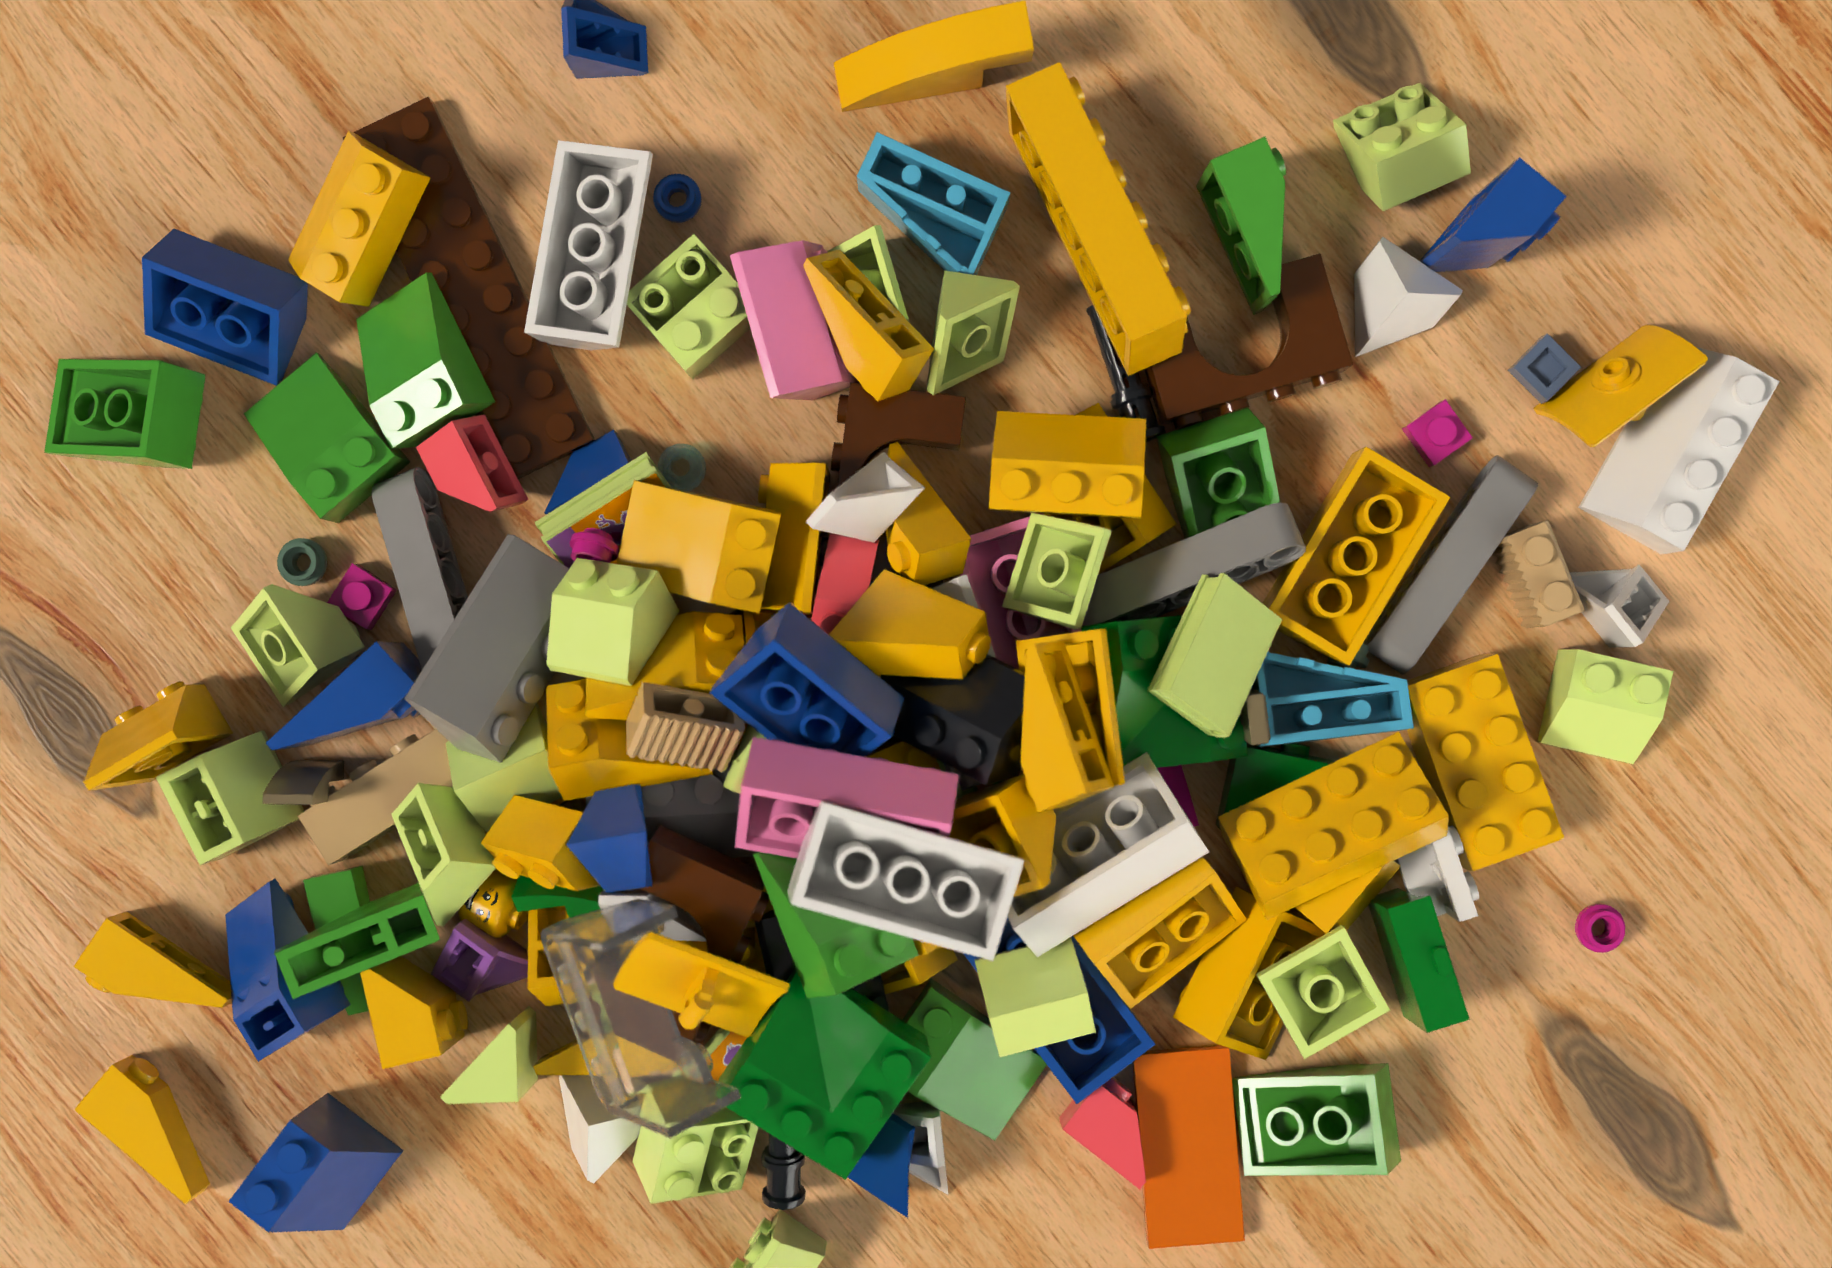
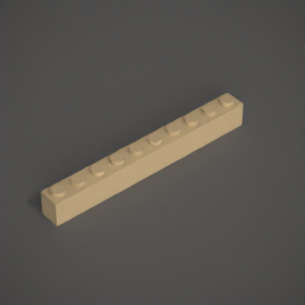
(364, 807)

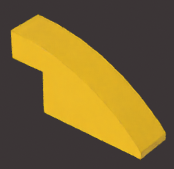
(935, 57)

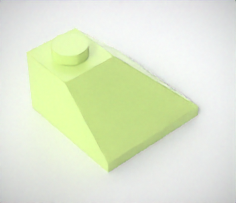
(296, 640)
(1323, 991)

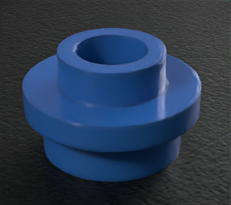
(673, 184)

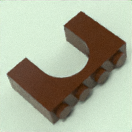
(1309, 351)
(873, 425)
(712, 889)

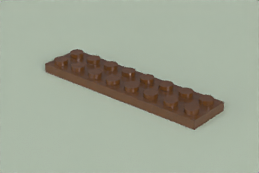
(456, 242)

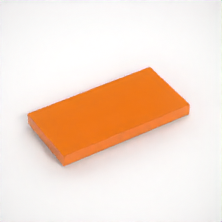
(1188, 1147)

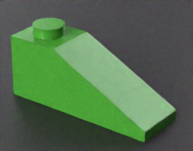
(358, 941)

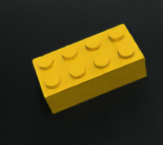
(1481, 761)
(1334, 825)

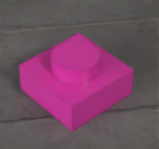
(1437, 433)
(362, 596)

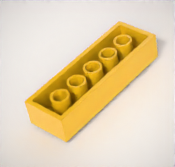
(1096, 218)

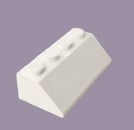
(588, 245)
(1679, 454)
(1106, 856)
(904, 880)

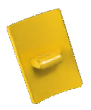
(1623, 383)
(697, 985)

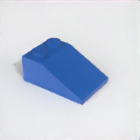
(359, 698)

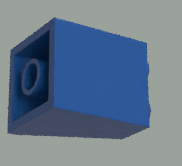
(316, 1171)

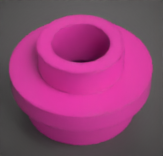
(594, 545)
(1612, 934)

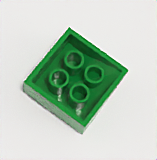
(1142, 718)
(825, 1073)

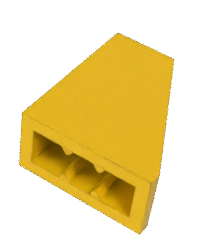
(913, 630)

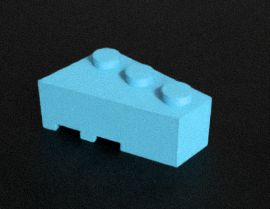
(933, 203)
(1329, 701)

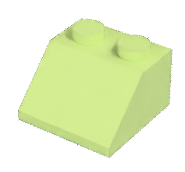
(607, 620)
(1603, 704)

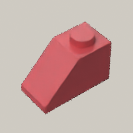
(471, 465)
(843, 578)
(1109, 1129)

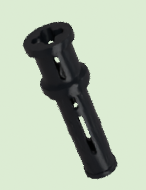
(1125, 399)
(783, 1175)

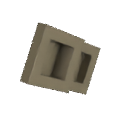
(303, 782)

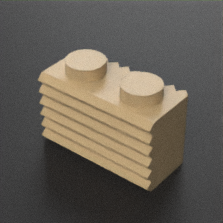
(1537, 576)
(682, 728)

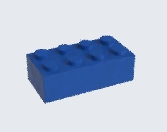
(1095, 1058)

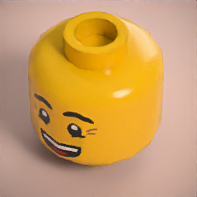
(493, 907)

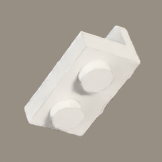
(1438, 873)

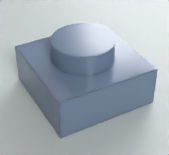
(1544, 368)

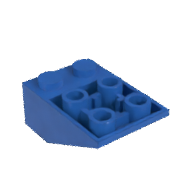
(258, 988)

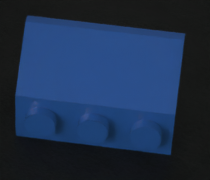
(1498, 221)
(222, 305)
(808, 689)

